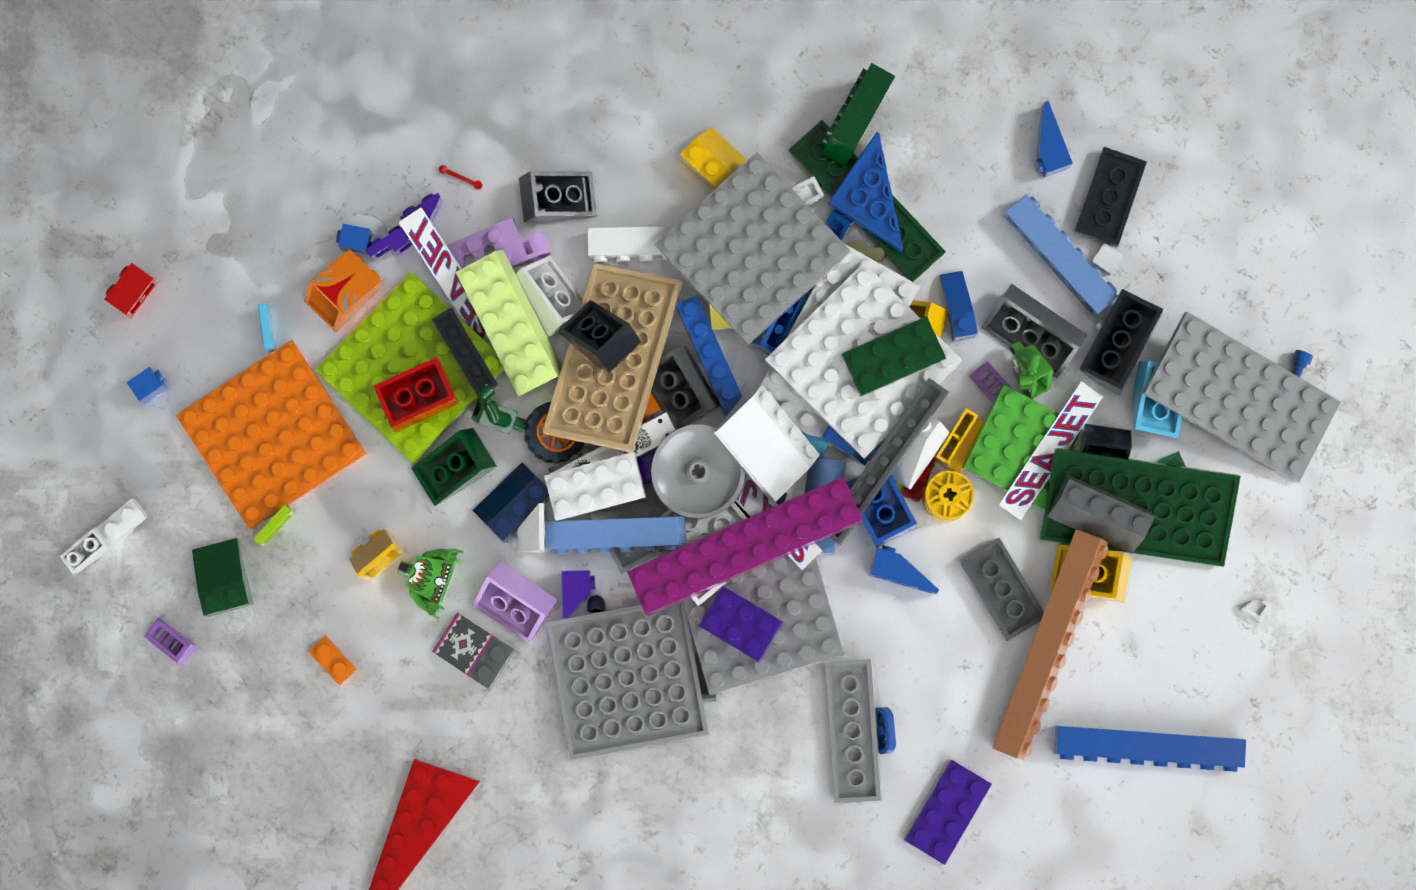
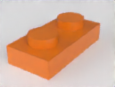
(332, 660)

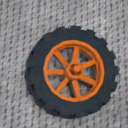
(536, 445)

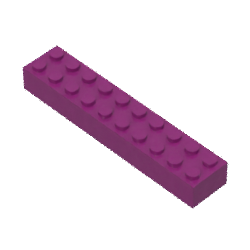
(745, 546)

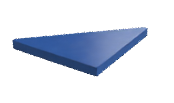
(867, 196)

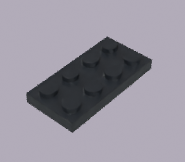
(1110, 197)

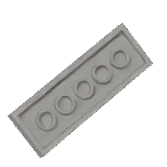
(853, 731)

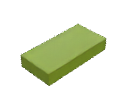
(273, 525)

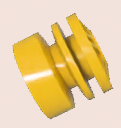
(940, 507)

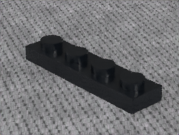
(464, 350)

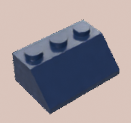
(512, 502)

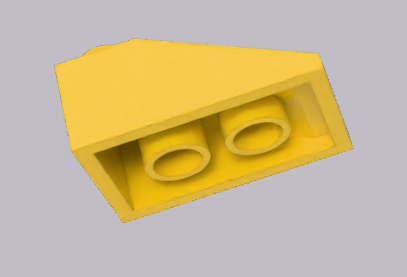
(375, 555)
(1112, 578)

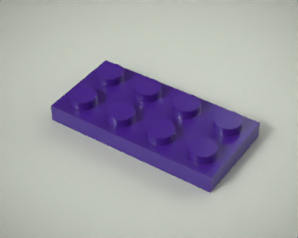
(948, 812)

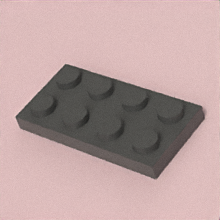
(1002, 589)

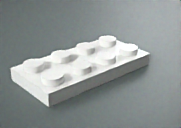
(595, 486)

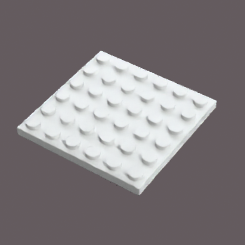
(815, 369)

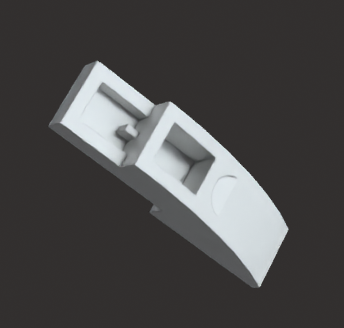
(104, 537)

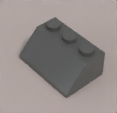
(682, 388)

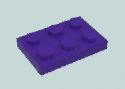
(741, 624)

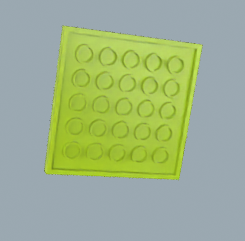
(393, 341)

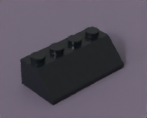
(1121, 341)

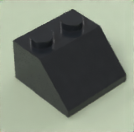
(1106, 441)

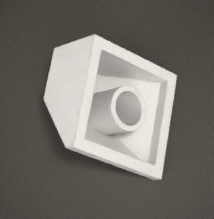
(531, 533)

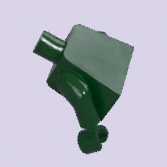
(496, 415)

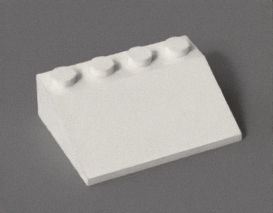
(766, 443)

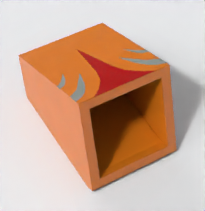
(342, 289)

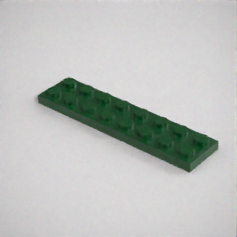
(919, 247)

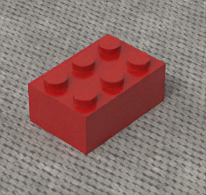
(416, 394)

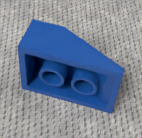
(887, 514)

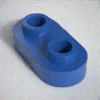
(885, 730)

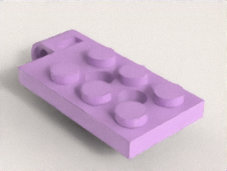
(503, 237)

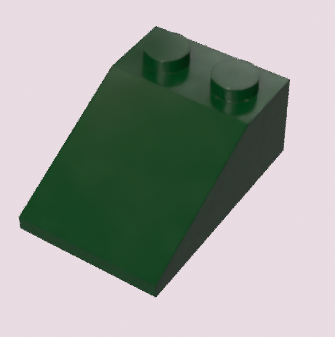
(453, 466)
(221, 578)

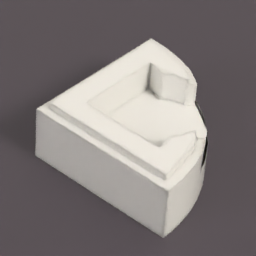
(1256, 609)

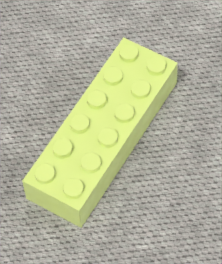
(510, 322)

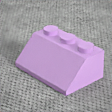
(514, 602)

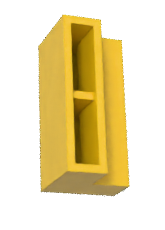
(959, 442)

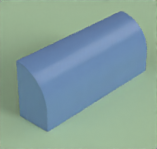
(819, 474)

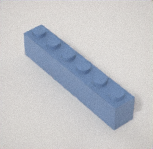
(1060, 255)
(615, 533)

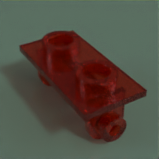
(916, 492)

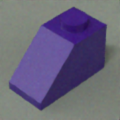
(575, 590)

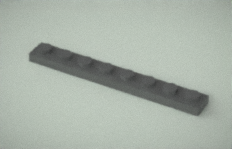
(895, 448)

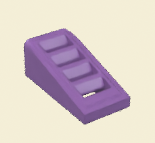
(981, 383)
(182, 650)

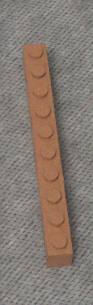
(1050, 645)

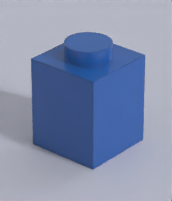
(354, 238)
(147, 384)

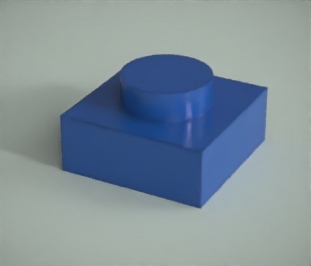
(838, 224)

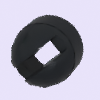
(596, 604)

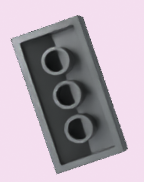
(1026, 320)
(1100, 514)

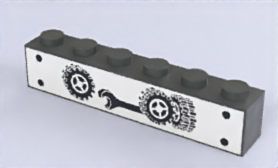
(648, 440)

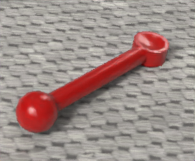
(477, 184)

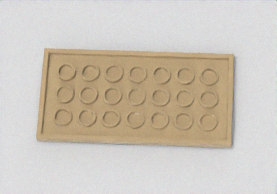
(611, 406)

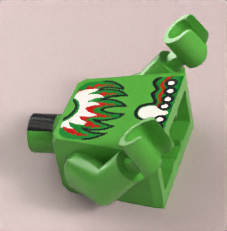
(1031, 370)
(430, 577)

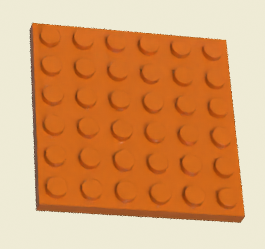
(271, 434)

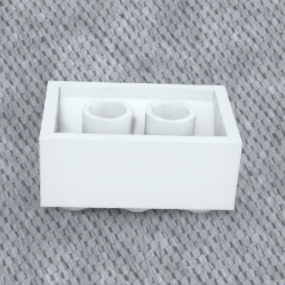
(549, 294)

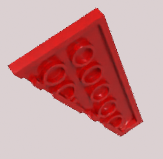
(423, 812)

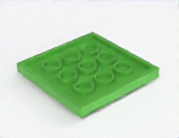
(1009, 439)

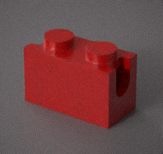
(130, 290)

